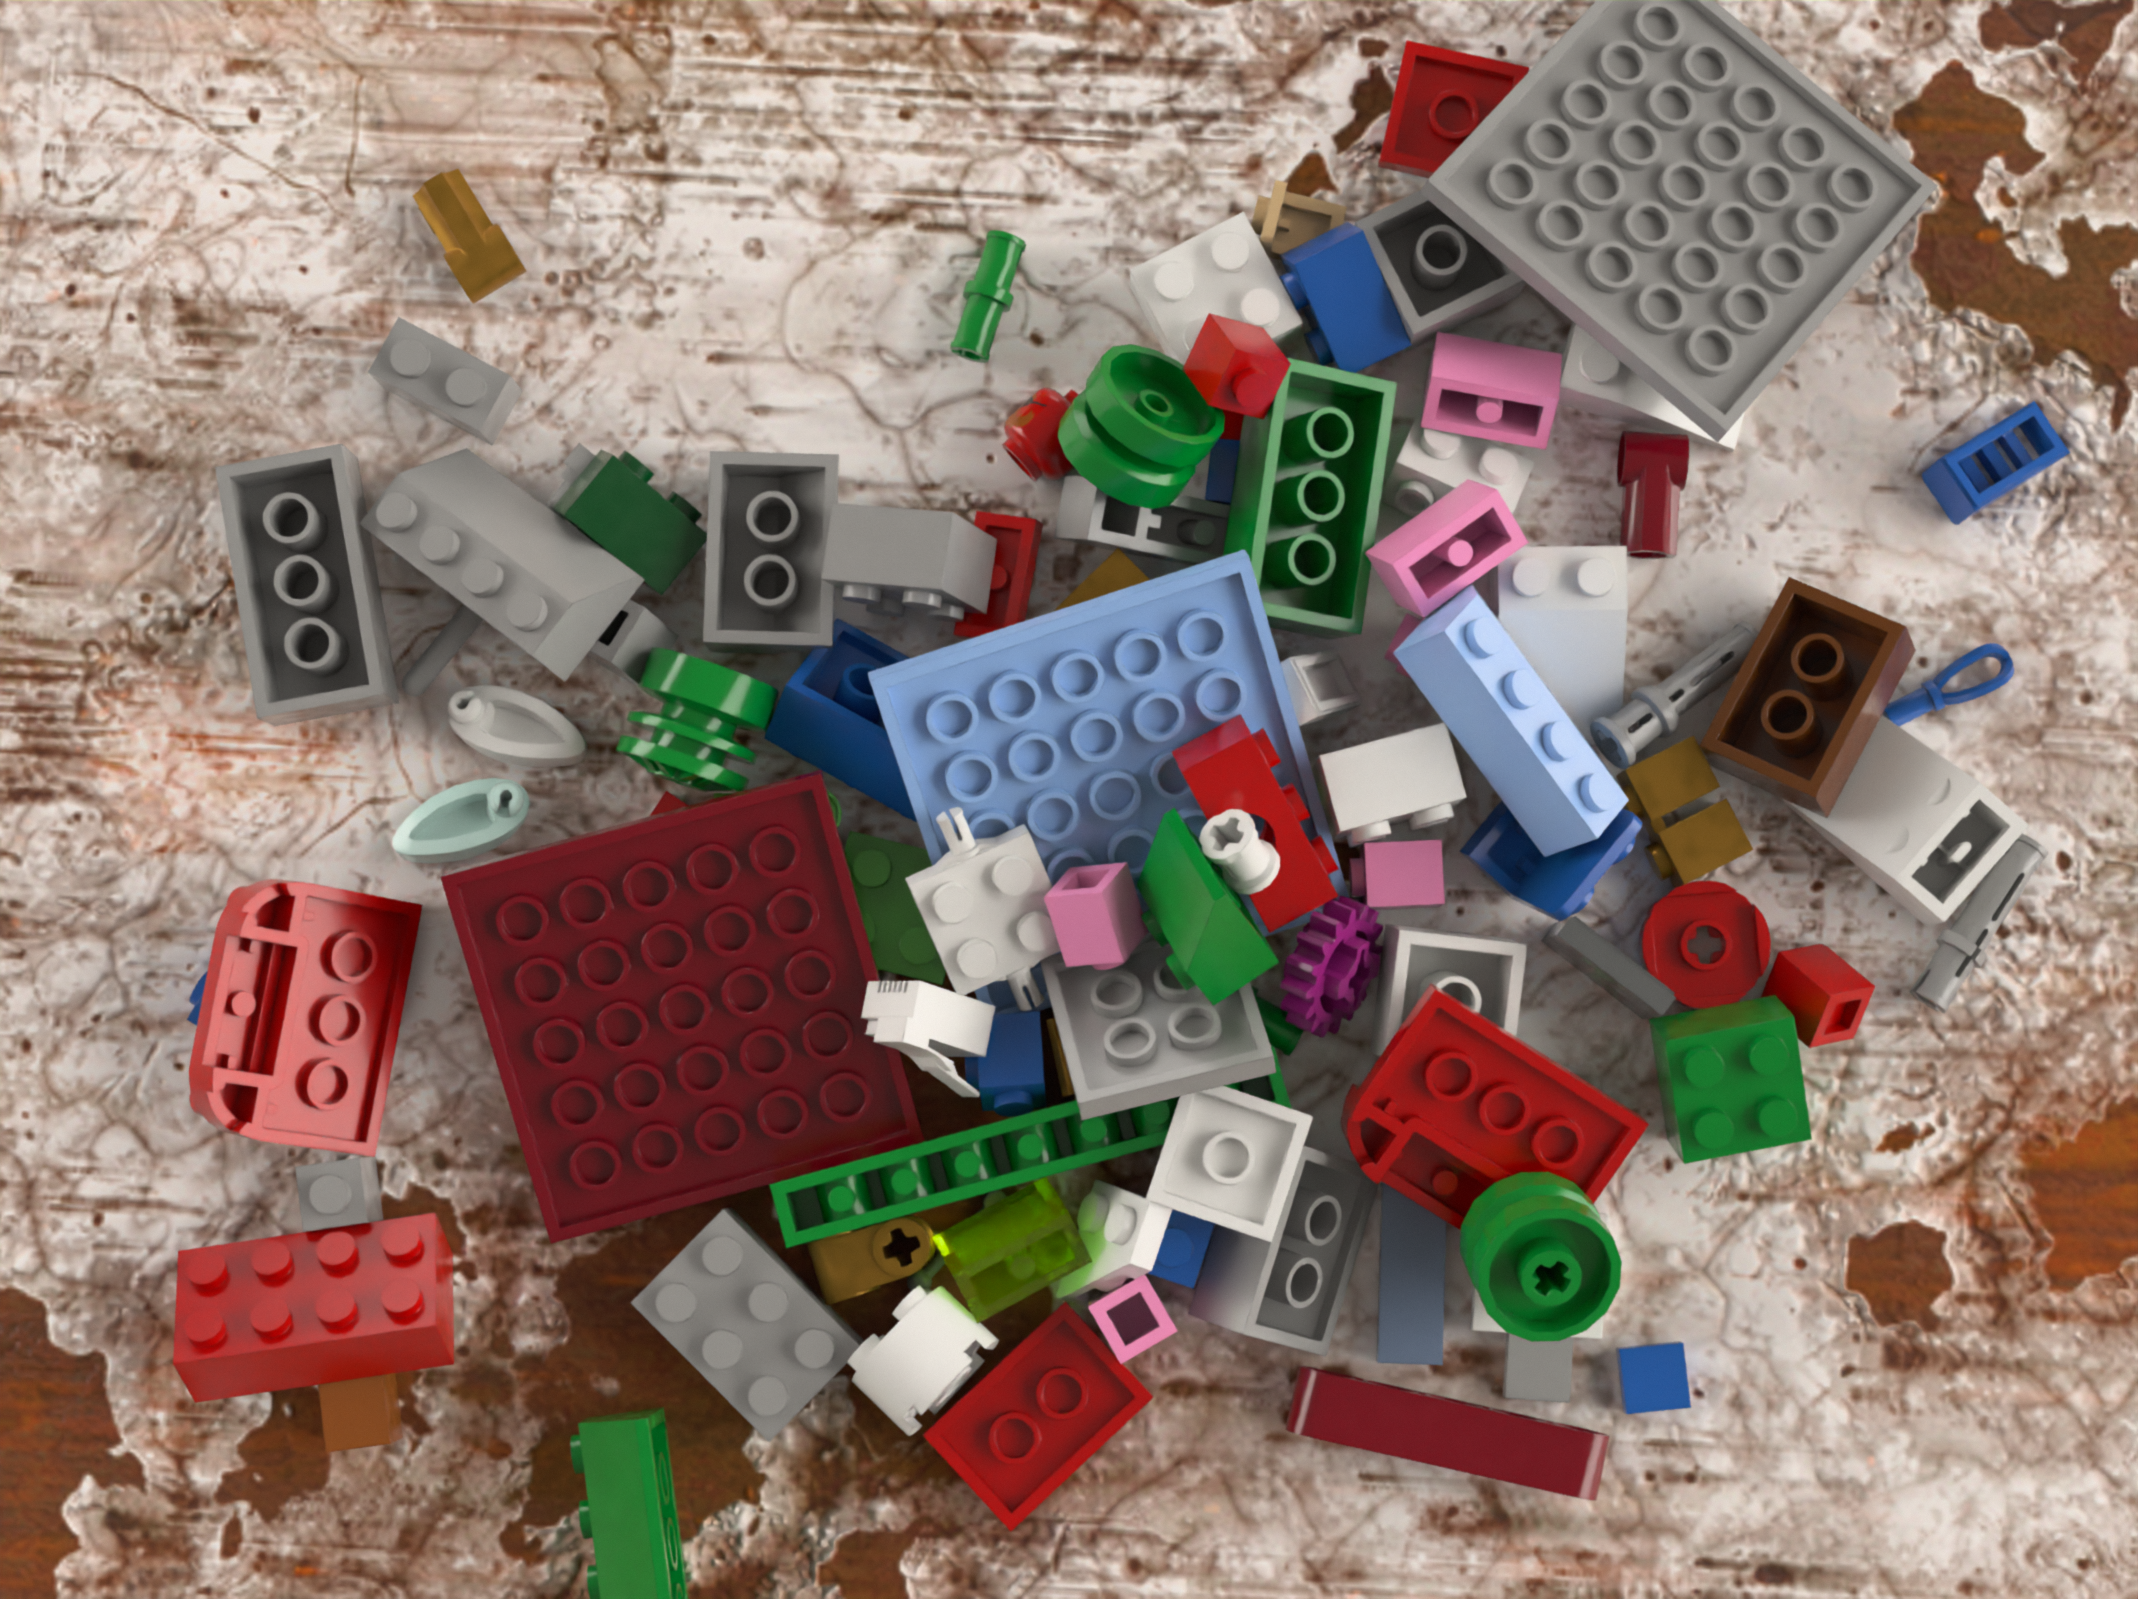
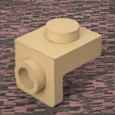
(1292, 219)

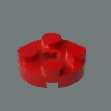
(1726, 916)

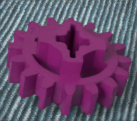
(1331, 966)

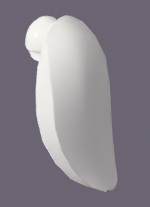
(515, 727)

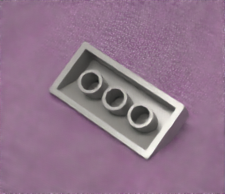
(504, 557)

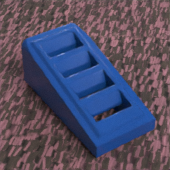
(1962, 486)

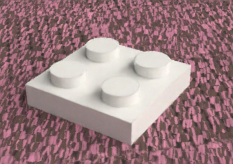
(1230, 1159)

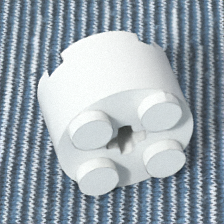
(921, 1357)

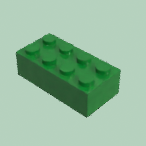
(1313, 497)

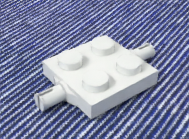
(987, 909)

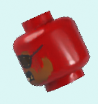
(1034, 435)

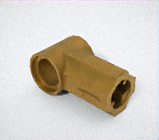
(474, 246)

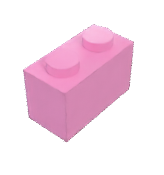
(1491, 390)
(1446, 547)

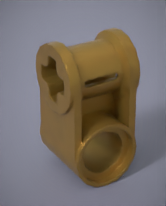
(862, 1257)

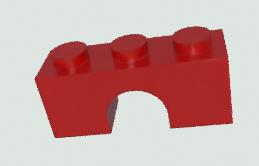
(1233, 771)

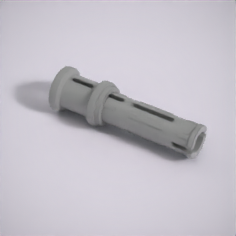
(1652, 706)

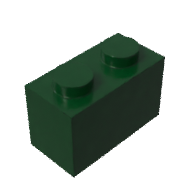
(632, 519)

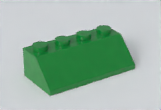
(629, 1506)

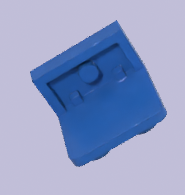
(1554, 883)

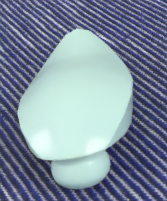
(462, 821)

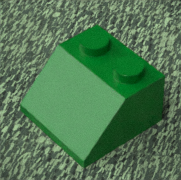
(1199, 915)

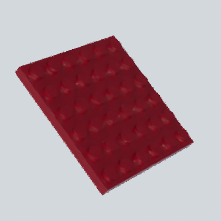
(682, 1006)

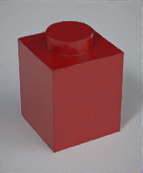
(1236, 366)

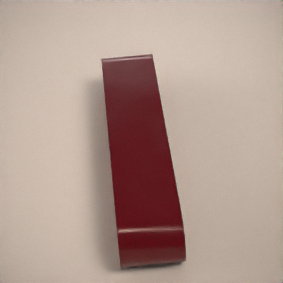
(1447, 1433)

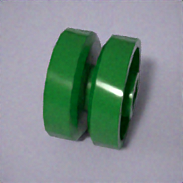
(1139, 427)
(1540, 1256)

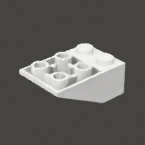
(1917, 824)

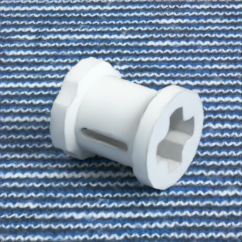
(1234, 844)

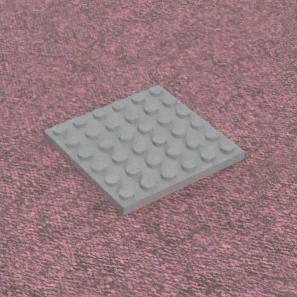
(1680, 197)

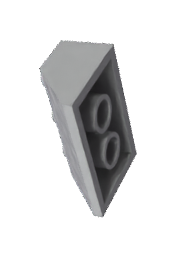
(768, 552)
(1297, 1282)

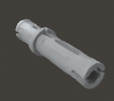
(1966, 941)

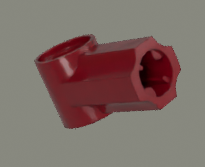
(1652, 475)

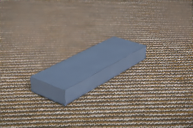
(1410, 1282)

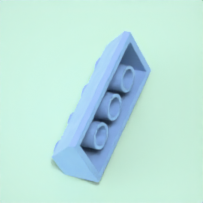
(1511, 724)

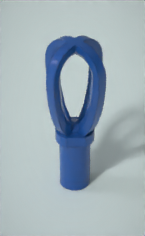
(1932, 697)

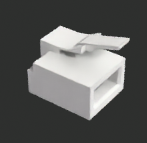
(929, 1026)

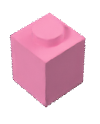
(1398, 875)
(1096, 915)
(1132, 1317)

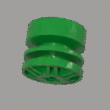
(697, 721)

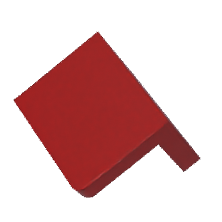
(1820, 993)

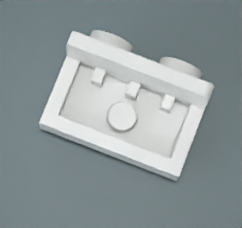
(1440, 461)

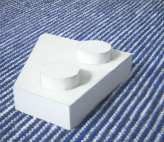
(1120, 1236)

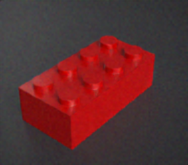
(314, 1308)

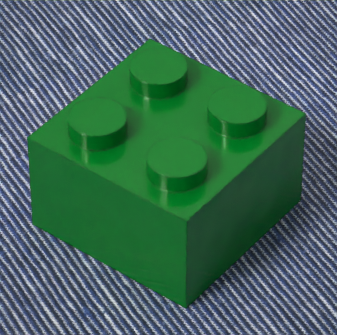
(1730, 1079)

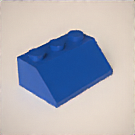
(835, 721)

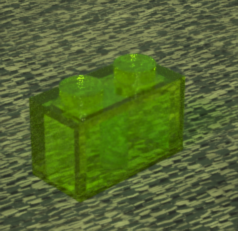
(1012, 1249)

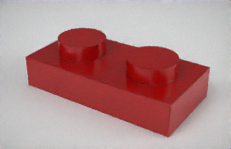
(1011, 575)

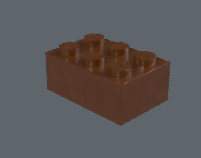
(1808, 697)

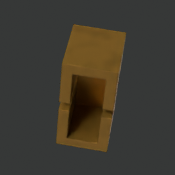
(1697, 842)

